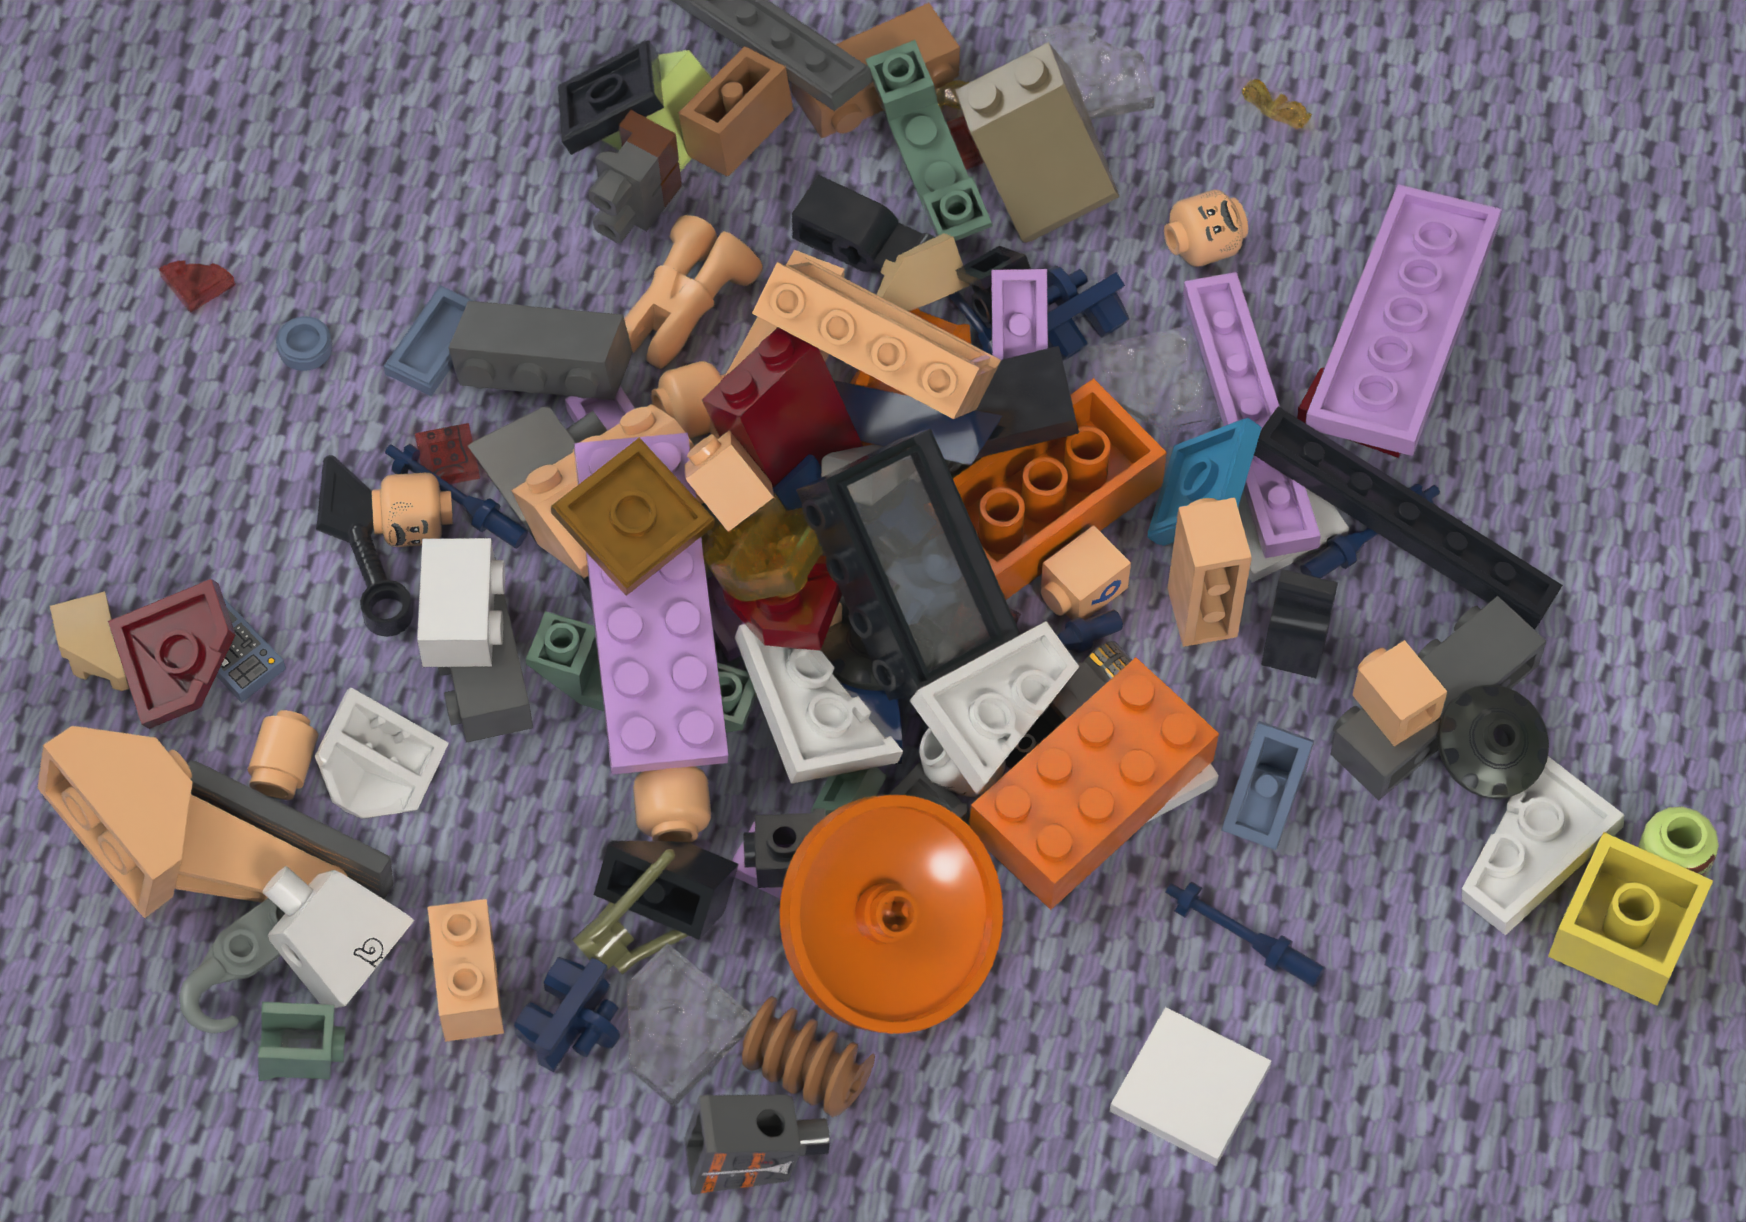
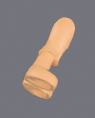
(678, 302)

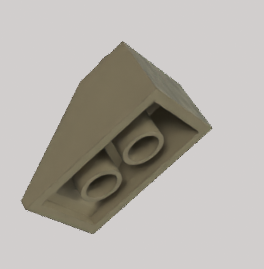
(1038, 142)

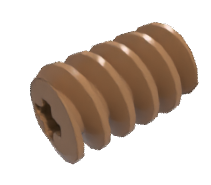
(803, 1060)

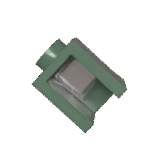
(299, 1041)

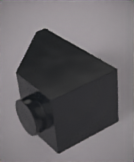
(687, 893)

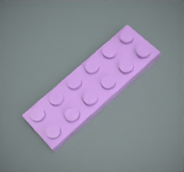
(1403, 320)
(656, 645)

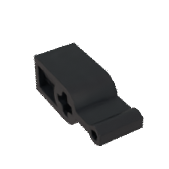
(851, 226)
(1299, 623)

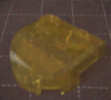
(764, 553)

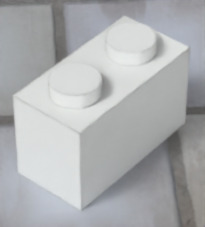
(458, 602)

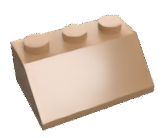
(552, 482)

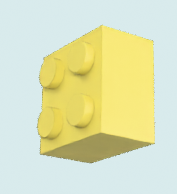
(1630, 918)

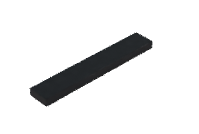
(1404, 517)

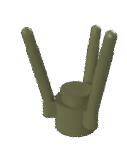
(606, 936)

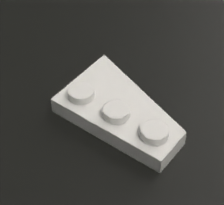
(995, 700)
(811, 713)
(1537, 846)

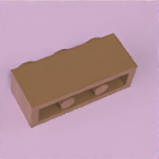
(935, 44)

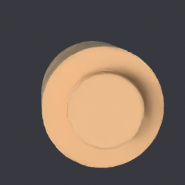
(282, 754)

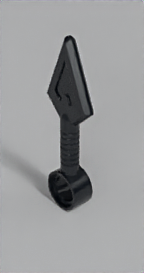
(348, 515)

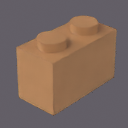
(736, 111)

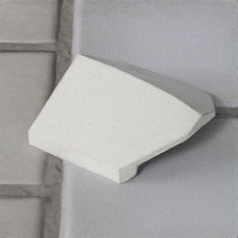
(376, 758)

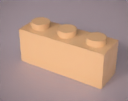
(1208, 571)

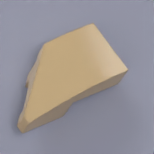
(922, 274)
(87, 639)

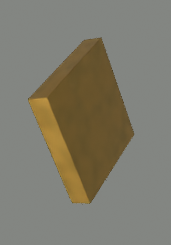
(632, 516)

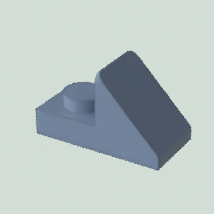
(1268, 785)

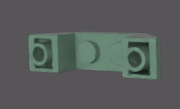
(926, 143)
(568, 658)

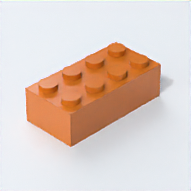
(1053, 491)
(1093, 782)

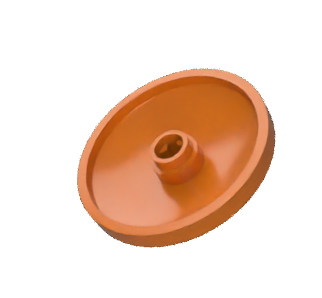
(891, 914)

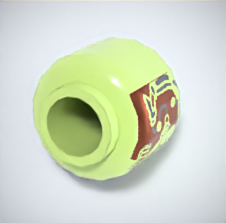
(1682, 838)

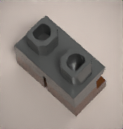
(637, 180)

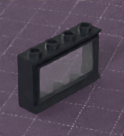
(908, 563)

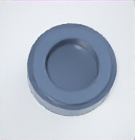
(304, 343)

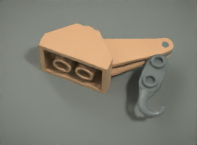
(153, 836)

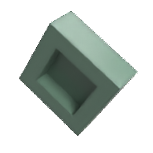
(849, 787)

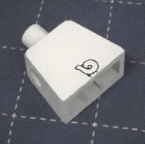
(332, 931)

